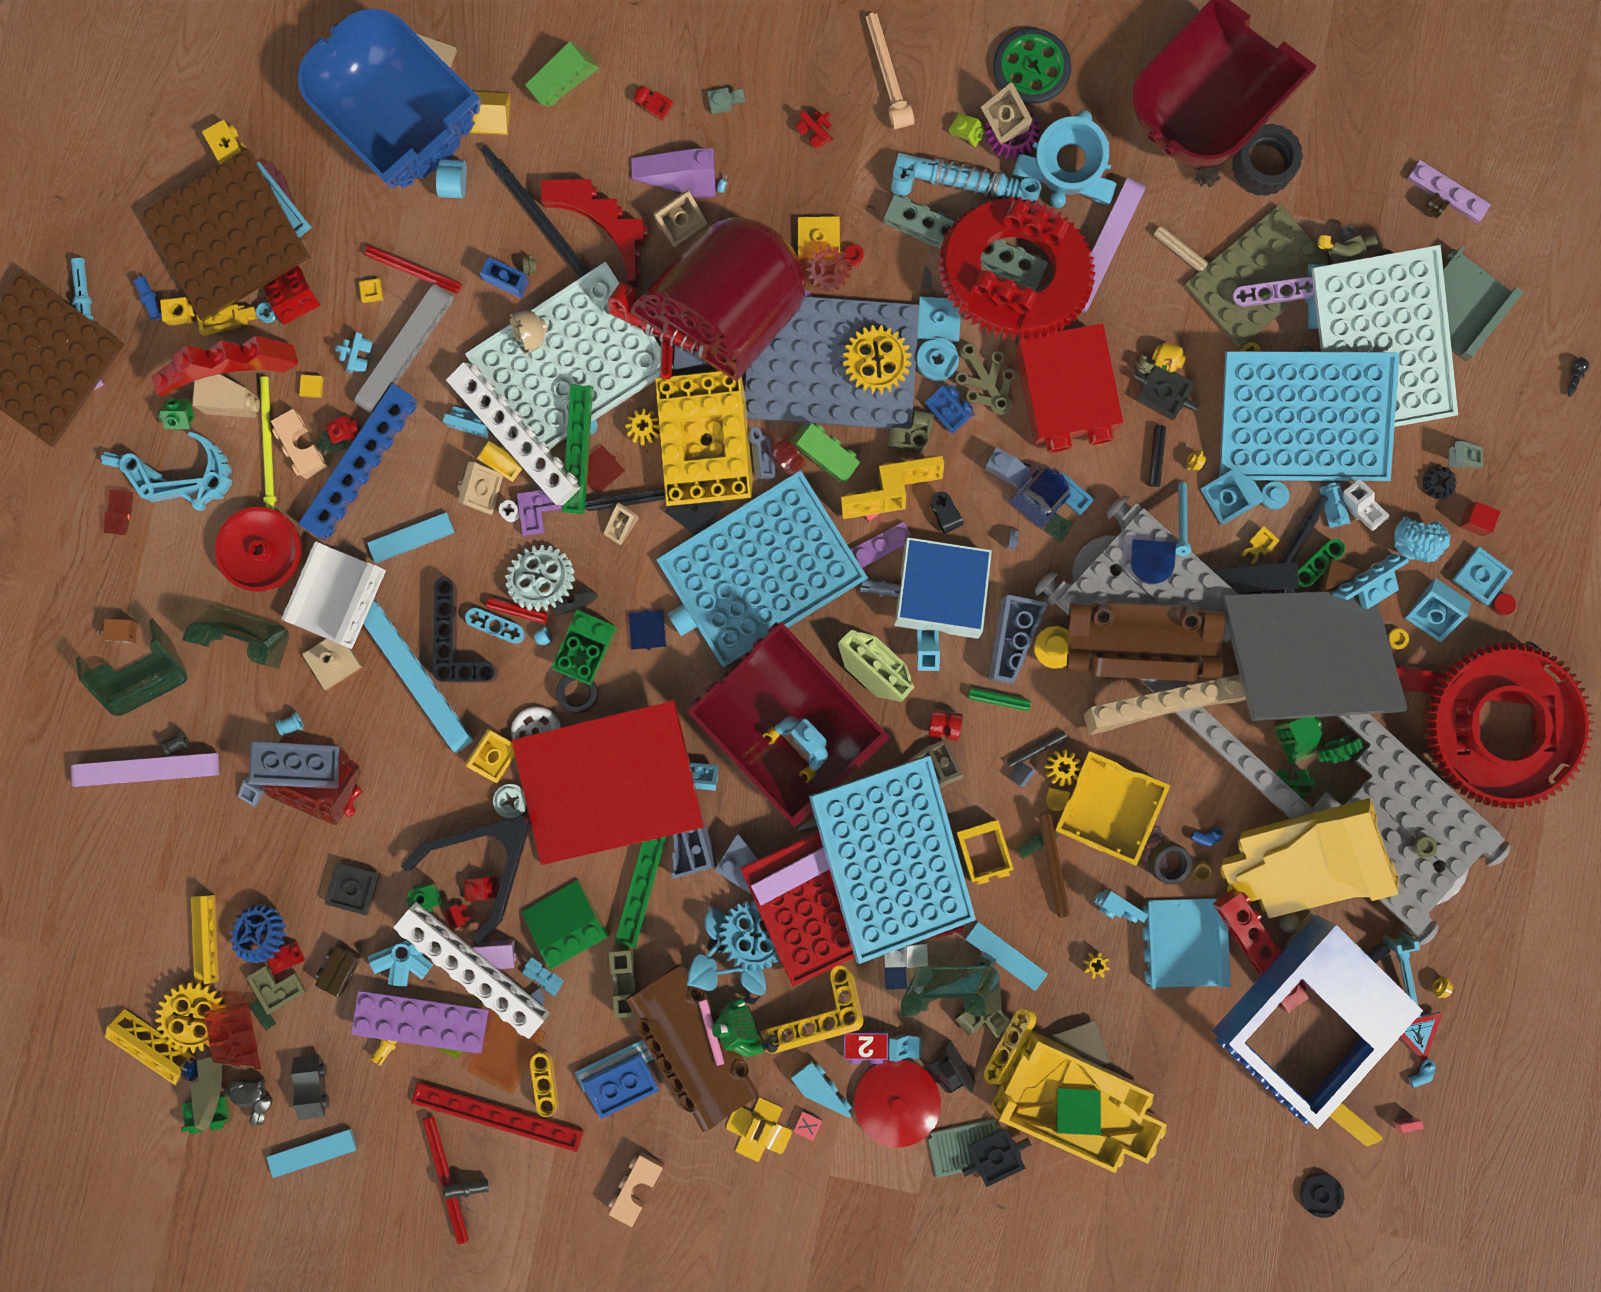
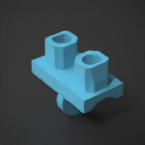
(358, 344)

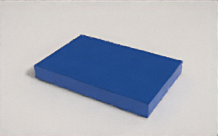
(620, 1085)

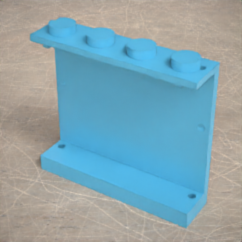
(1185, 944)

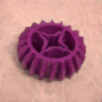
(1008, 149)

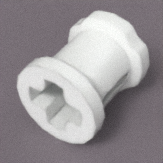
(514, 516)

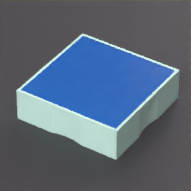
(943, 588)

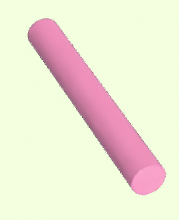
(706, 1014)

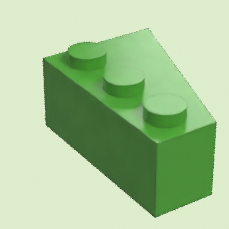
(562, 74)
(825, 451)

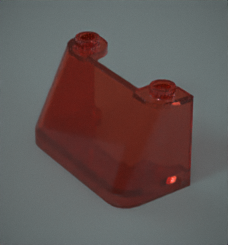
(322, 803)

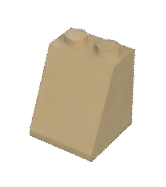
(224, 397)

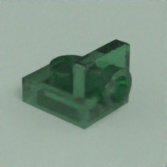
(326, 446)

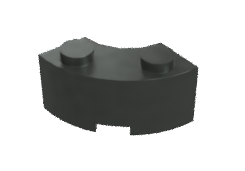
(309, 1087)

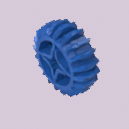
(264, 934)

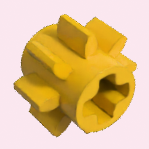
(1098, 970)

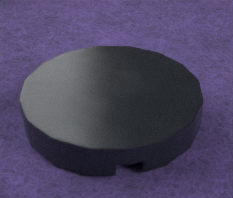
(1321, 1195)

